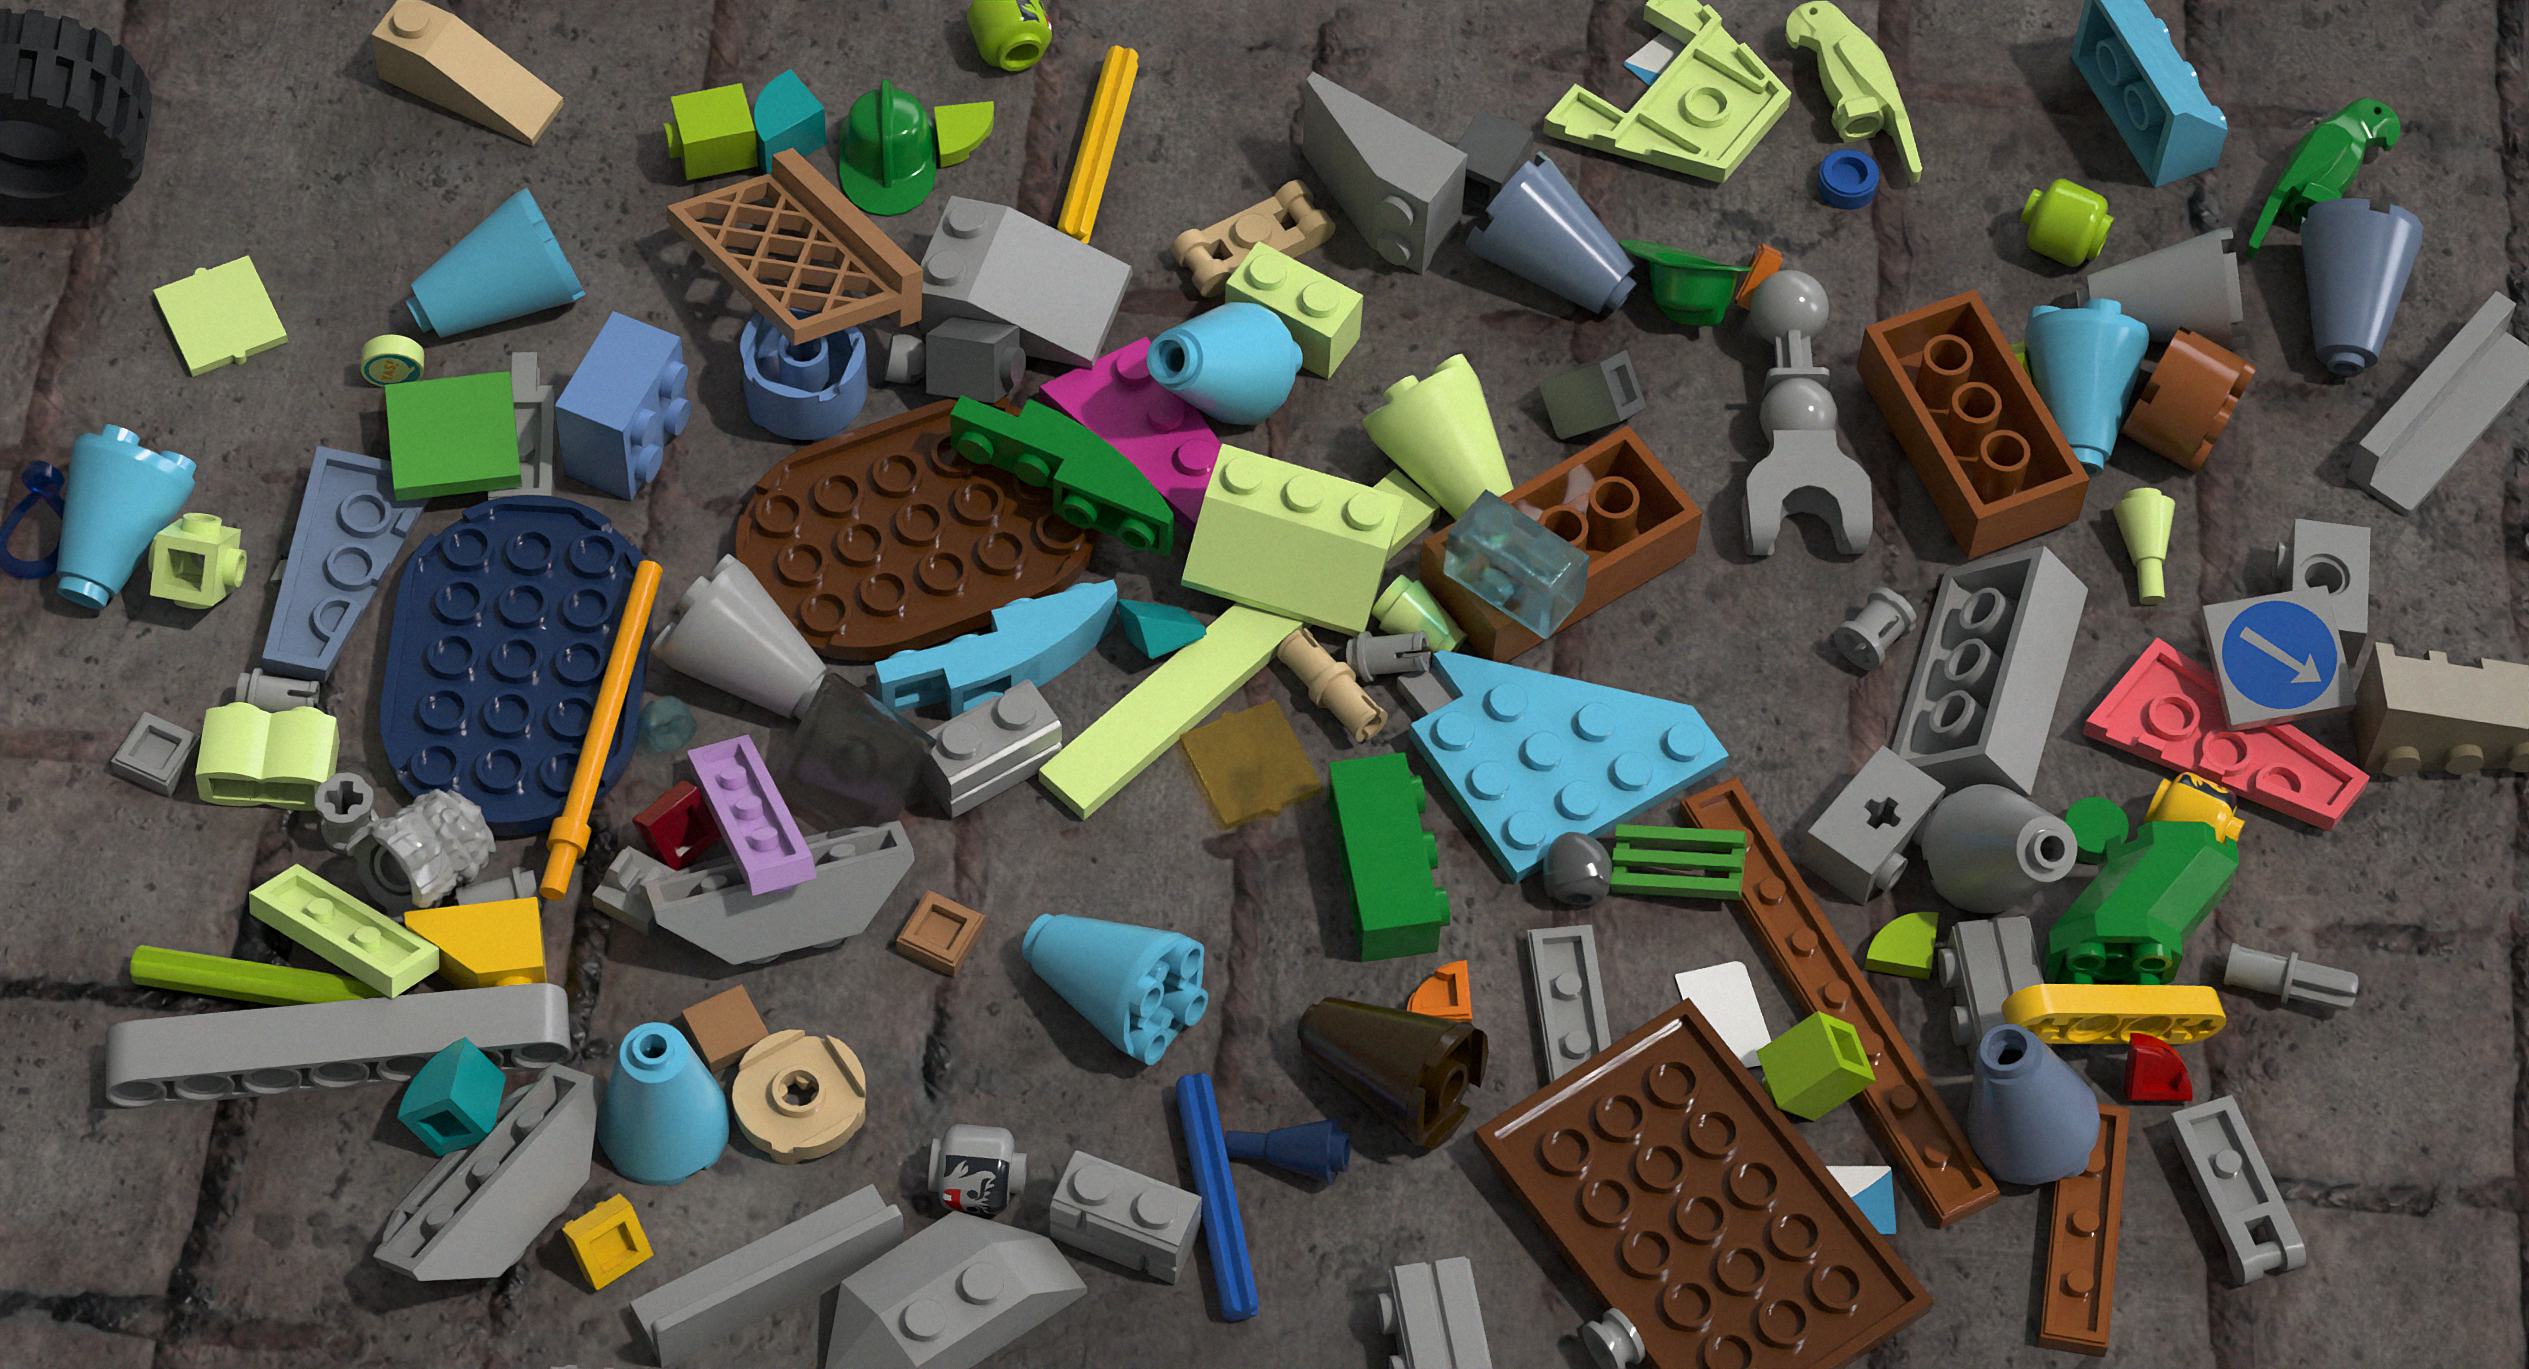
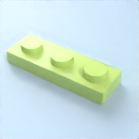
(344, 931)

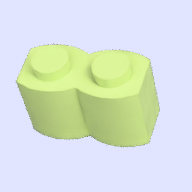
(265, 756)

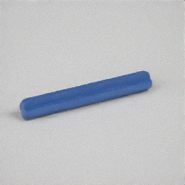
(1219, 1201)

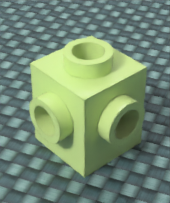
(180, 571)

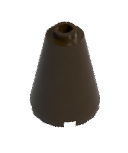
(1398, 1063)

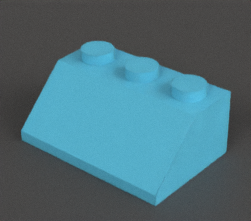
(2148, 90)

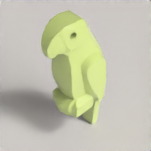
(1854, 79)

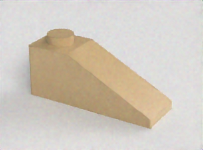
(461, 71)

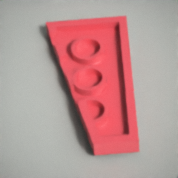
(2174, 717)

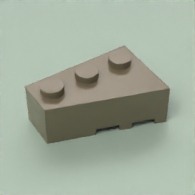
(2440, 714)

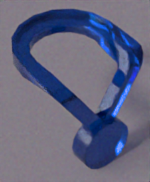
(46, 483)

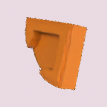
(1765, 262)
(1444, 993)

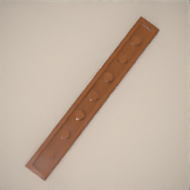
(1828, 981)

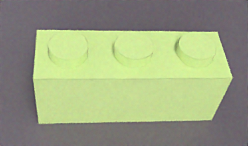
(1292, 540)

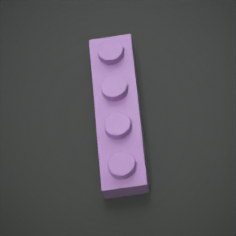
(751, 816)

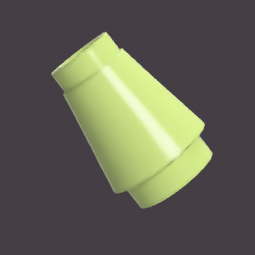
(1412, 608)

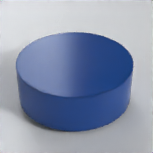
(1848, 179)

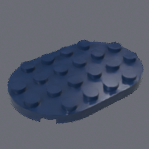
(505, 656)

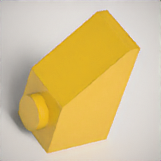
(485, 942)

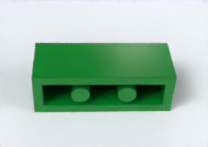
(1386, 857)

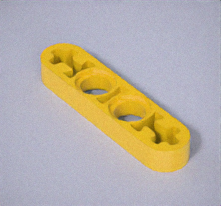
(2114, 1011)

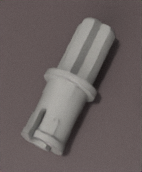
(2291, 978)

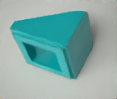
(1158, 627)

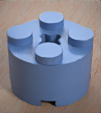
(803, 387)

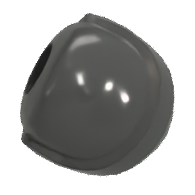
(1577, 870)

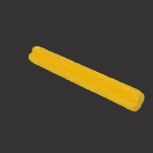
(1098, 143)

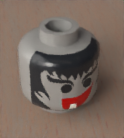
(976, 1169)

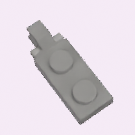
(535, 428)

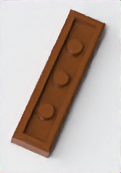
(2085, 1244)

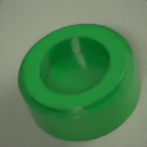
(2093, 823)

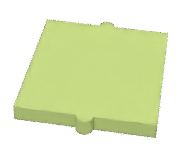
(220, 316)

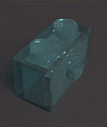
(1516, 564)

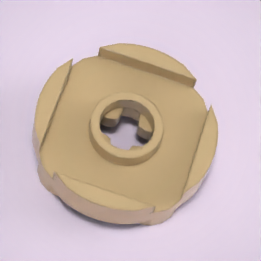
(793, 1130)

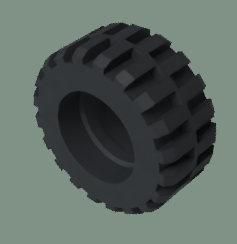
(68, 119)

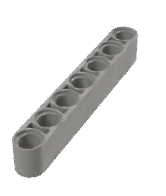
(330, 1044)

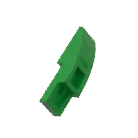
(1088, 476)

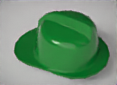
(887, 152)
(1686, 284)

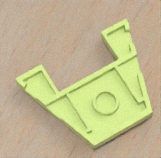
(1696, 115)

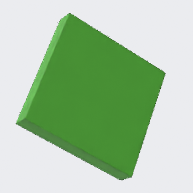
(453, 435)

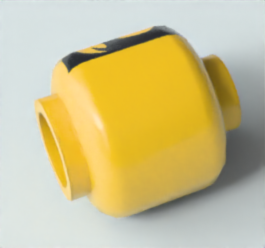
(2196, 800)

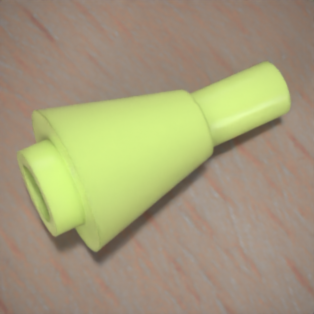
(2145, 526)

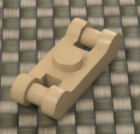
(1241, 232)

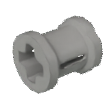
(1875, 628)
(345, 807)

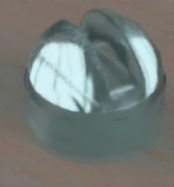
(673, 736)

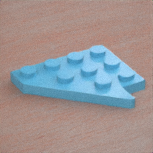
(1555, 755)

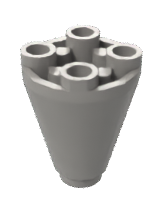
(742, 643)

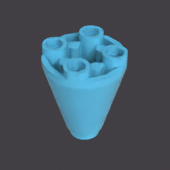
(1228, 362)
(2086, 372)
(114, 510)
(1121, 978)

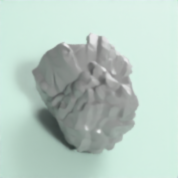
(421, 852)

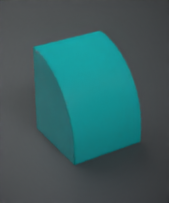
(787, 119)
(453, 1098)

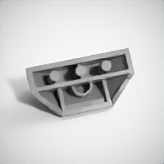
(718, 913)
(498, 1194)
(949, 1297)

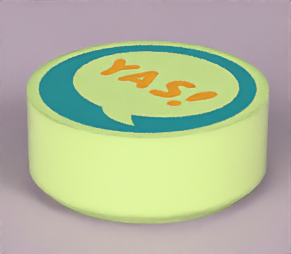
(392, 360)

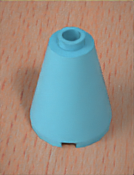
(496, 273)
(661, 1109)

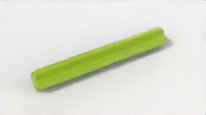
(243, 978)

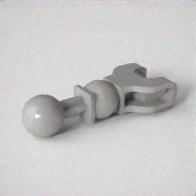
(1800, 421)

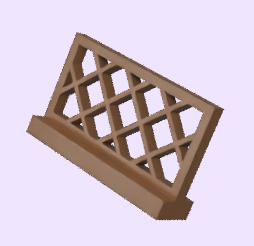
(834, 233)

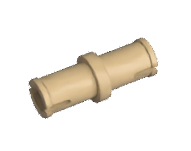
(1332, 685)

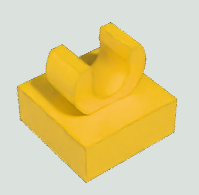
(607, 1241)

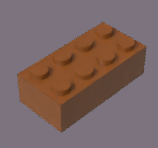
(1972, 424)
(1605, 502)

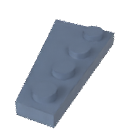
(337, 561)

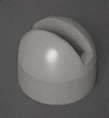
(905, 359)

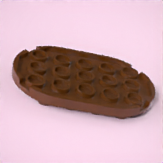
(901, 539)

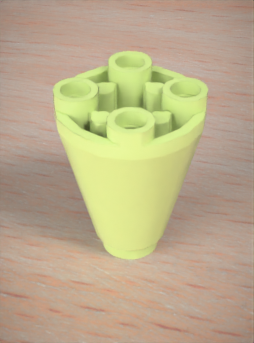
(1442, 435)

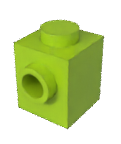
(711, 132)
(1815, 1066)

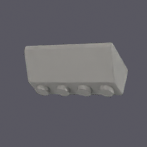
(1991, 671)

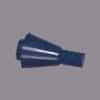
(1306, 1149)

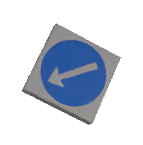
(2277, 658)

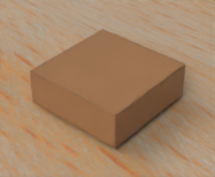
(941, 933)
(724, 1027)

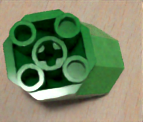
(2141, 906)

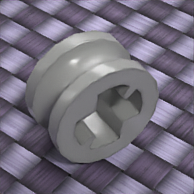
(1614, 1341)

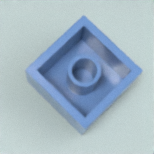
(623, 406)

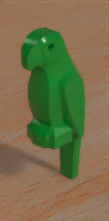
(2327, 162)

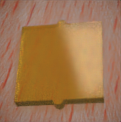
(1250, 764)

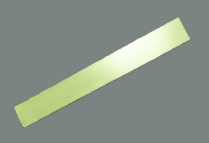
(1192, 684)

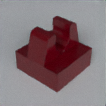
(677, 826)

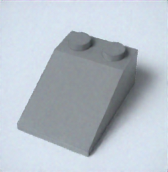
(1384, 173)
(1021, 273)

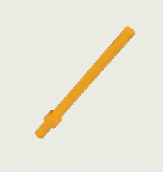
(570, 831)

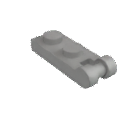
(2236, 1188)

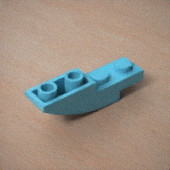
(1026, 642)

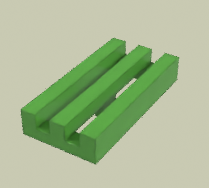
(1685, 839)

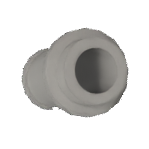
(1386, 654)
(275, 693)
(511, 887)

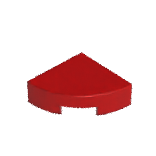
(2155, 1071)

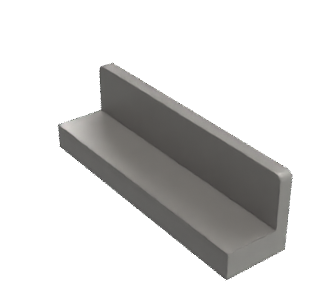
(2444, 410)
(767, 1275)

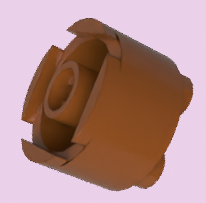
(2188, 399)

